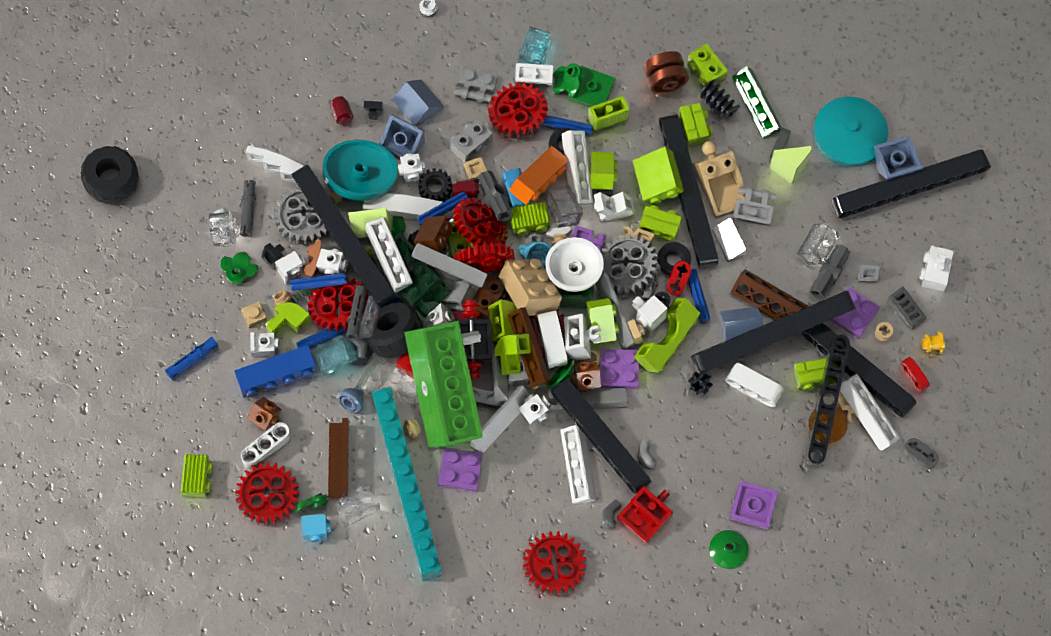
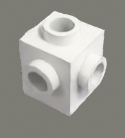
(411, 167)
(331, 262)
(439, 315)
(528, 408)

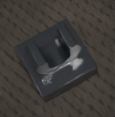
(373, 107)
(272, 254)

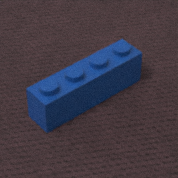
(275, 371)

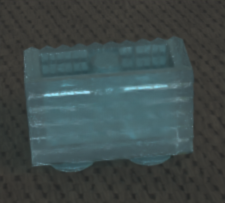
(534, 47)
(333, 355)

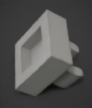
(869, 270)

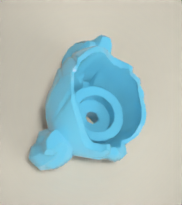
(535, 250)

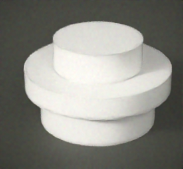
(428, 7)

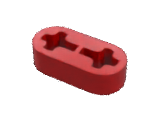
(682, 279)
(915, 374)

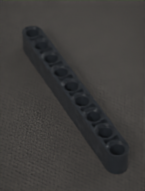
(910, 184)
(691, 198)
(343, 235)
(773, 332)

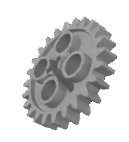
(303, 230)
(629, 248)

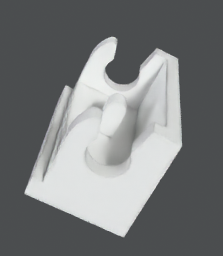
(534, 73)

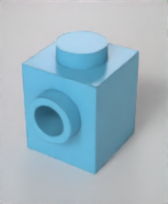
(315, 527)

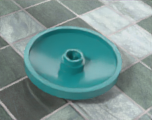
(849, 131)
(360, 170)

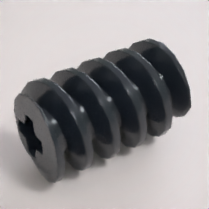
(717, 101)

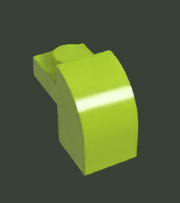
(290, 315)
(509, 349)

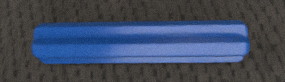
(556, 122)
(443, 208)
(318, 281)
(698, 296)

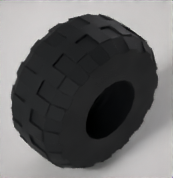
(109, 190)
(388, 334)

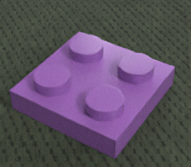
(858, 319)
(619, 369)
(460, 469)
(753, 505)

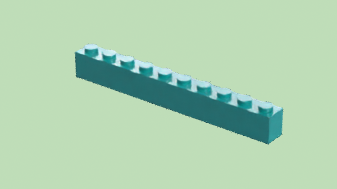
(406, 484)

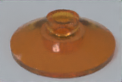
(838, 428)

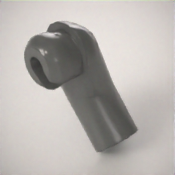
(362, 345)
(608, 514)

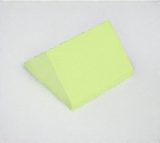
(790, 162)
(359, 219)

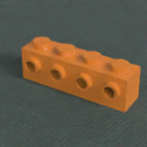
(539, 175)

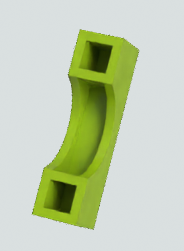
(681, 318)

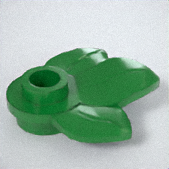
(566, 80)
(238, 265)
(316, 501)

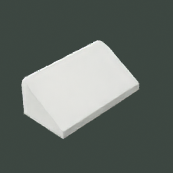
(729, 240)

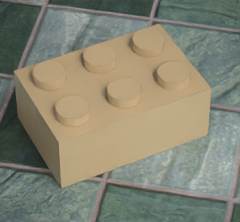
(530, 286)

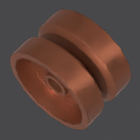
(665, 72)

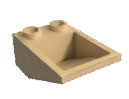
(723, 182)

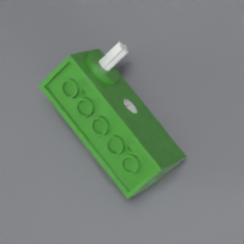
(444, 383)

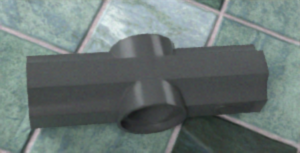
(495, 196)
(830, 271)

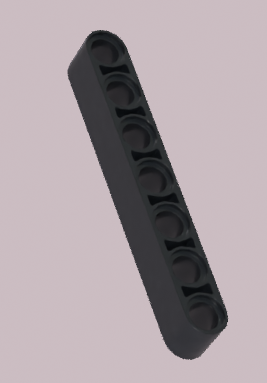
(873, 378)
(822, 408)
(600, 436)

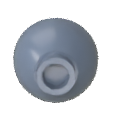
(351, 399)

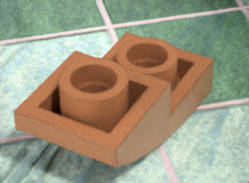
(313, 255)

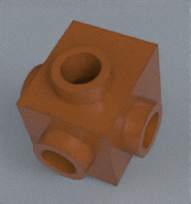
(586, 376)
(264, 413)

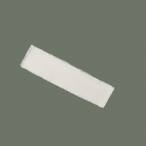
(274, 162)
(402, 205)

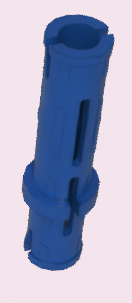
(194, 356)

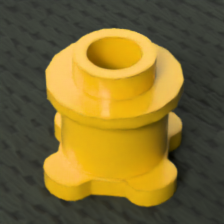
(933, 342)

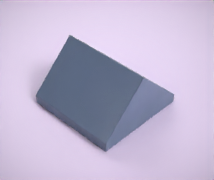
(417, 102)
(402, 137)
(896, 158)
(740, 321)

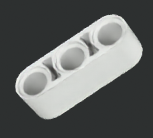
(552, 339)
(755, 385)
(270, 437)

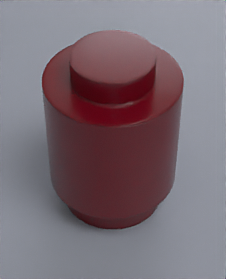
(341, 110)
(468, 186)

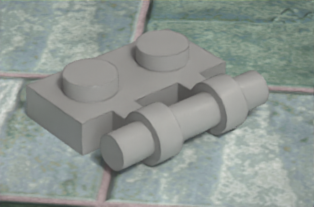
(476, 80)
(754, 211)

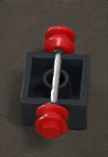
(480, 350)

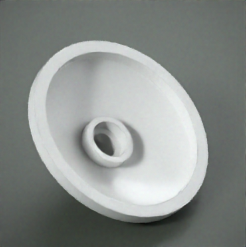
(576, 254)

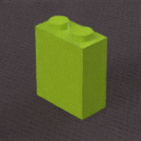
(658, 176)

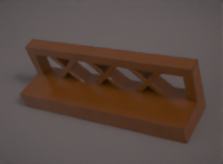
(769, 292)
(532, 361)
(338, 460)

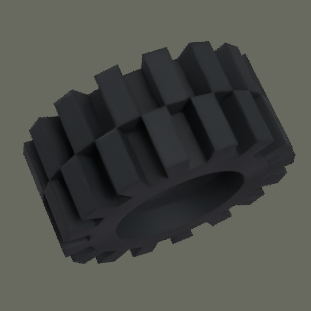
(438, 176)

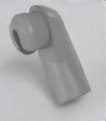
(644, 456)

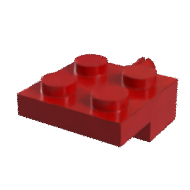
(646, 514)

